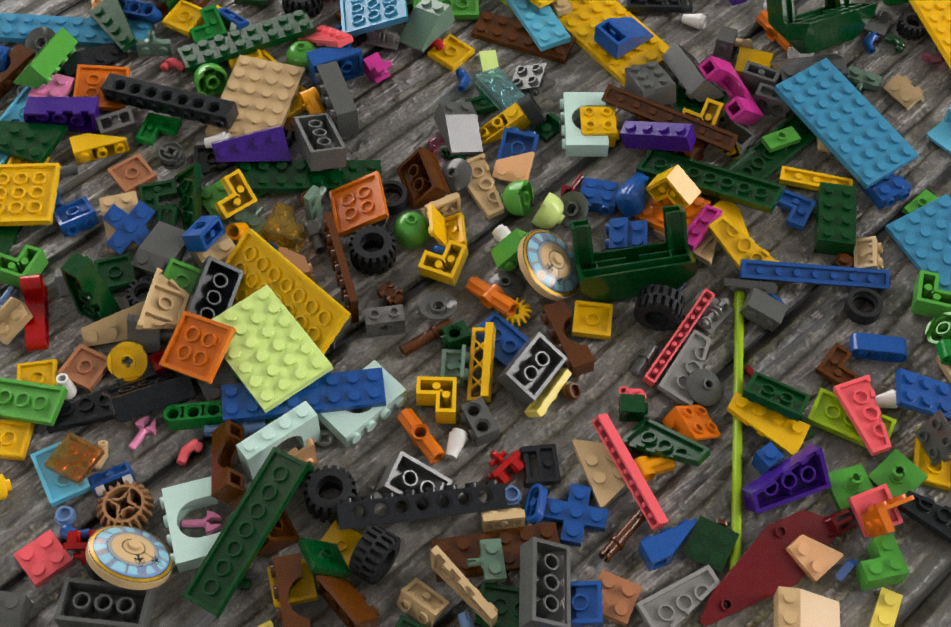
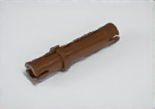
(419, 341)
(617, 542)

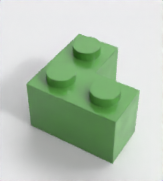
(506, 251)
(29, 262)
(927, 297)
(884, 567)

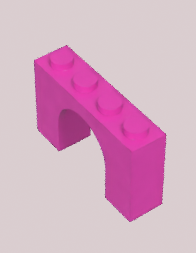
(742, 105)

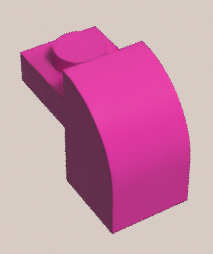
(375, 68)

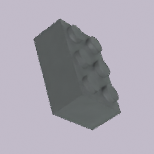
(650, 83)
(532, 368)

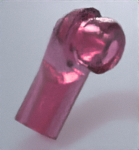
(933, 59)
(435, 142)

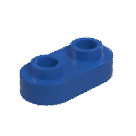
(535, 503)

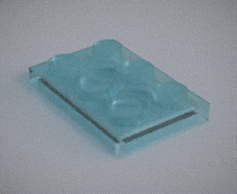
(498, 88)

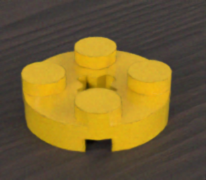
(133, 351)

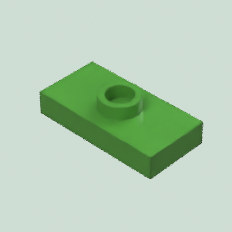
(780, 139)
(921, 200)

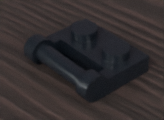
(546, 463)

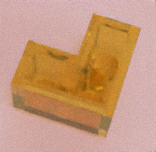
(282, 229)

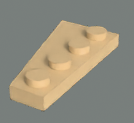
(483, 188)
(110, 328)
(461, 585)

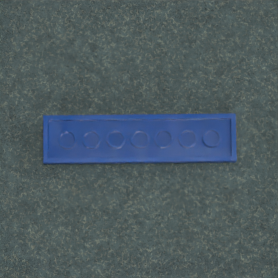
(328, 394)

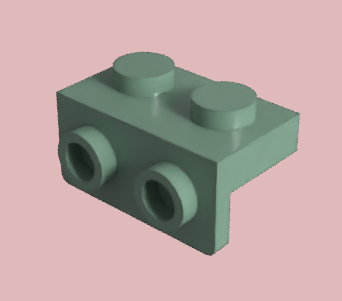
(454, 364)

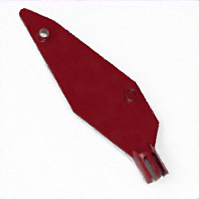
(769, 564)

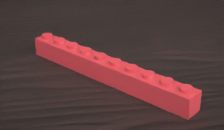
(678, 337)
(630, 472)

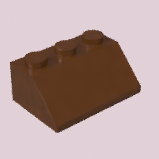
(423, 178)
(280, 537)
(347, 602)

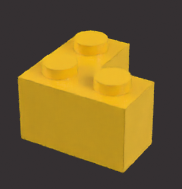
(710, 112)
(675, 185)
(239, 195)
(444, 267)
(439, 393)

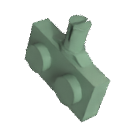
(154, 46)
(863, 79)
(313, 203)
(252, 219)
(490, 561)

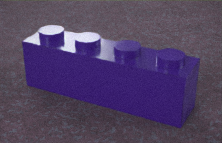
(658, 135)

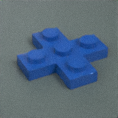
(128, 226)
(575, 515)

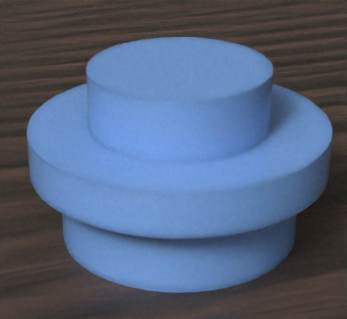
(513, 496)
(65, 515)

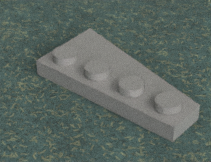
(689, 359)
(678, 600)

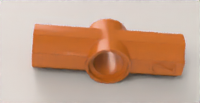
(771, 33)
(491, 296)
(426, 444)

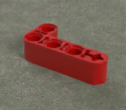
(36, 299)

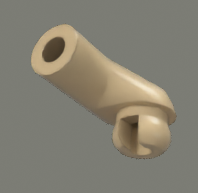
(747, 43)
(104, 445)

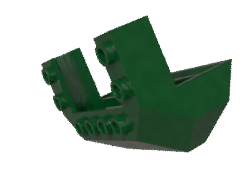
(821, 27)
(626, 270)

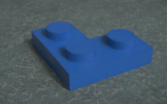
(800, 209)

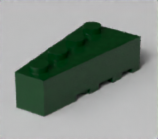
(88, 288)

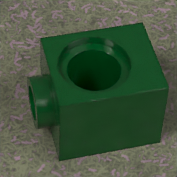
(456, 329)
(632, 407)

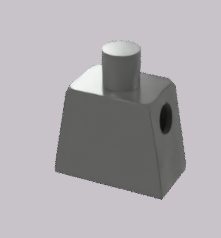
(148, 338)

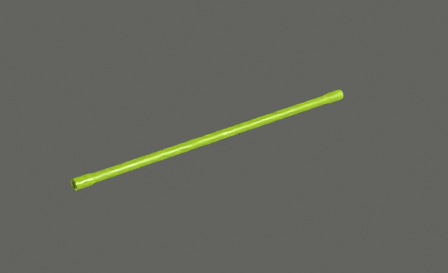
(737, 430)

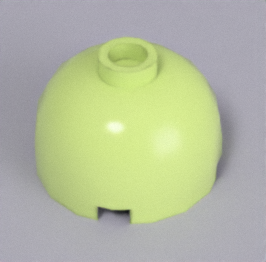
(549, 212)

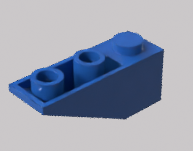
(661, 548)

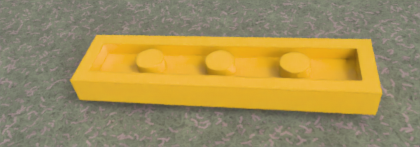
(809, 179)

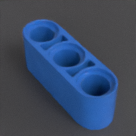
(141, 11)
(878, 347)

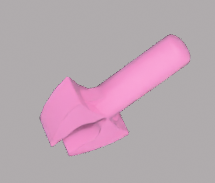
(141, 423)
(205, 523)

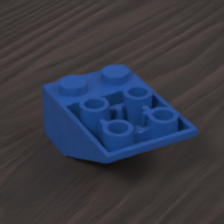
(620, 35)

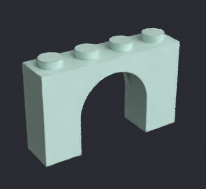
(574, 142)
(299, 423)
(351, 426)
(178, 502)

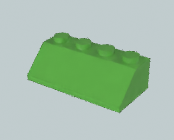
(47, 60)

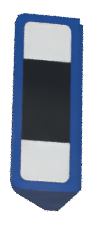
(232, 20)
(101, 481)

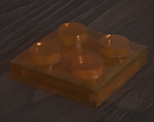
(74, 458)

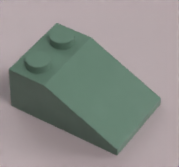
(426, 24)

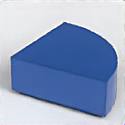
(846, 569)

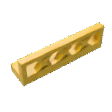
(488, 347)

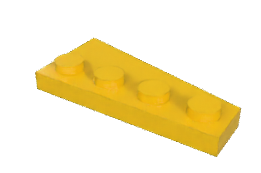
(736, 243)
(780, 430)

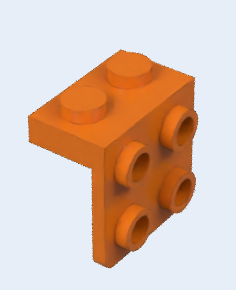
(691, 422)
(877, 520)

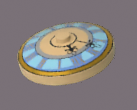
(548, 264)
(129, 557)

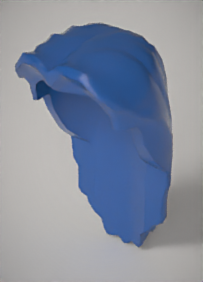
(632, 195)

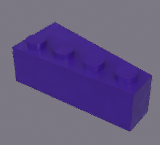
(75, 112)
(260, 145)
(790, 480)

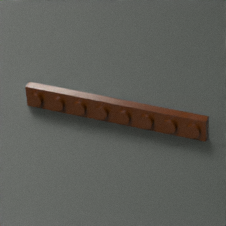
(659, 113)

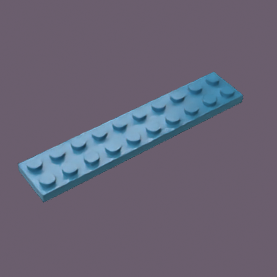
(85, 30)

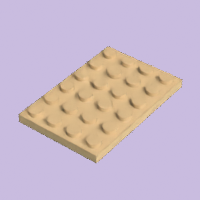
(261, 93)

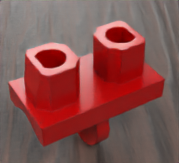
(512, 462)
(74, 543)

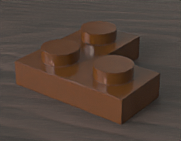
(833, 366)

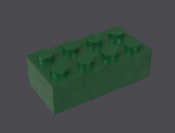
(835, 219)

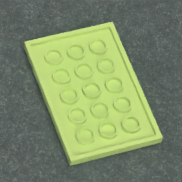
(271, 349)

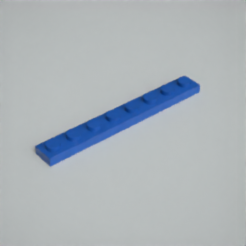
(814, 274)

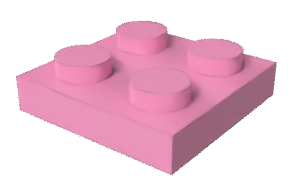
(58, 87)

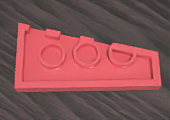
(328, 36)
(861, 408)

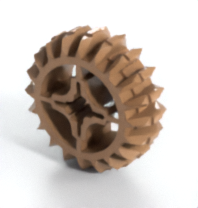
(122, 497)

